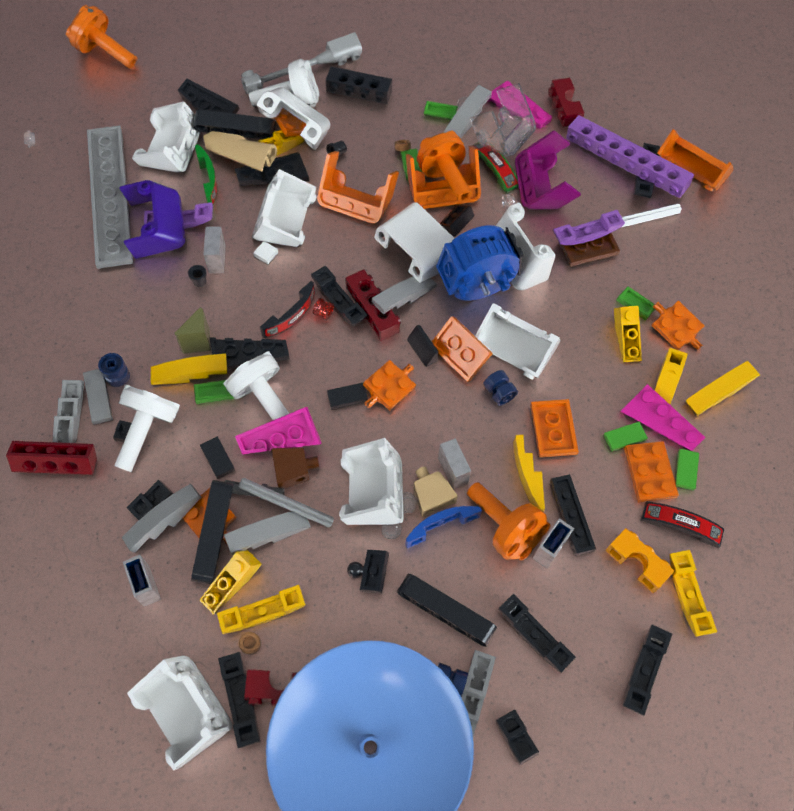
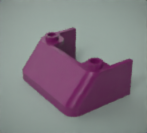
(533, 176)

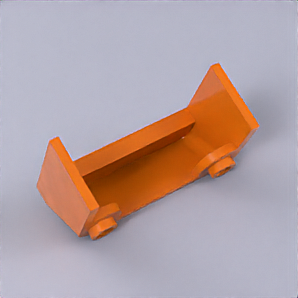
(693, 159)
(439, 192)
(349, 201)

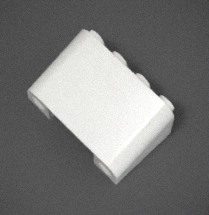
(273, 102)
(418, 236)

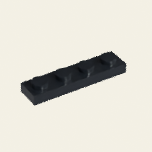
(573, 514)

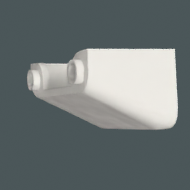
(173, 139)
(284, 210)
(536, 260)
(517, 341)
(373, 484)
(182, 707)

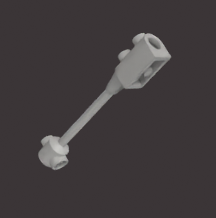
(336, 52)

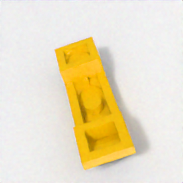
(689, 594)
(262, 611)

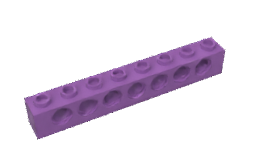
(629, 156)

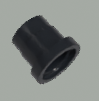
(338, 146)
(195, 272)

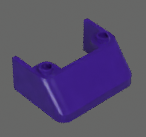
(167, 228)

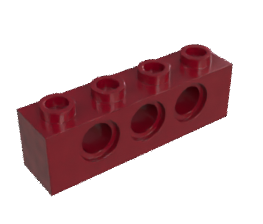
(362, 281)
(52, 457)

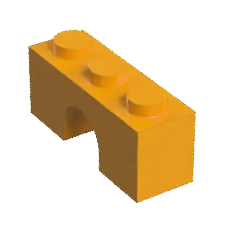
(655, 569)

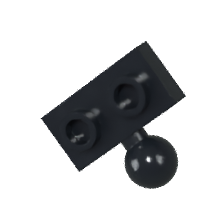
(372, 572)

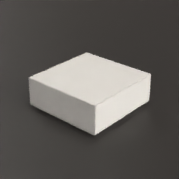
(265, 252)

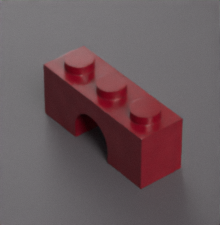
(562, 94)
(259, 688)

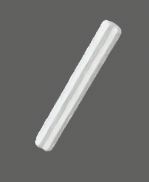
(651, 214)

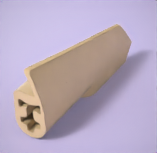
(241, 150)

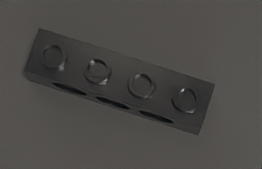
(358, 85)

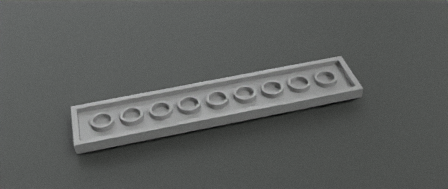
(109, 204)

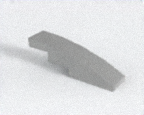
(471, 107)
(401, 293)
(69, 412)
(164, 514)
(265, 531)
(477, 685)

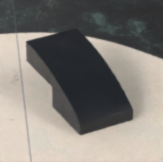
(145, 502)
(517, 737)

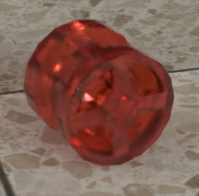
(323, 308)

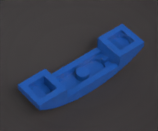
(464, 513)

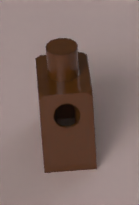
(292, 466)

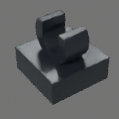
(121, 431)

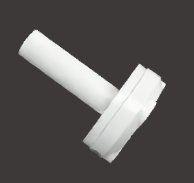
(301, 84)
(253, 377)
(147, 407)

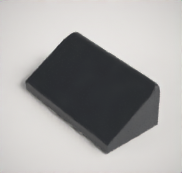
(457, 219)
(423, 346)

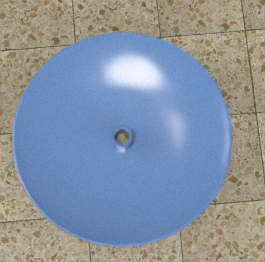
(362, 696)

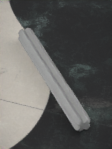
(286, 502)

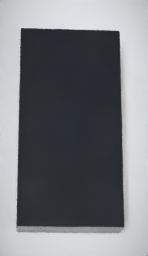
(347, 396)
(217, 457)

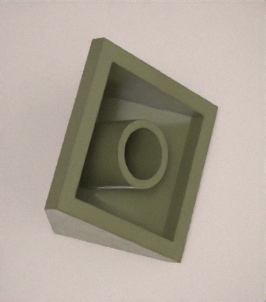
(194, 334)

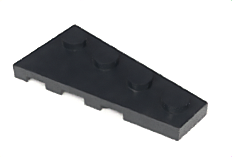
(205, 99)
(289, 163)
(244, 350)

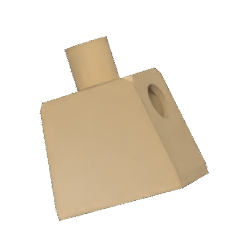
(432, 492)

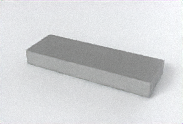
(97, 397)

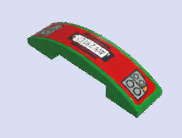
(205, 162)
(500, 167)

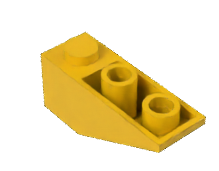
(628, 332)
(670, 373)
(230, 580)

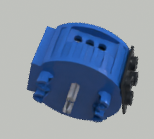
(480, 262)

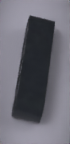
(231, 123)
(212, 532)
(447, 610)

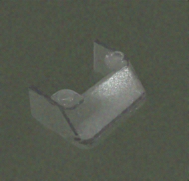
(516, 123)

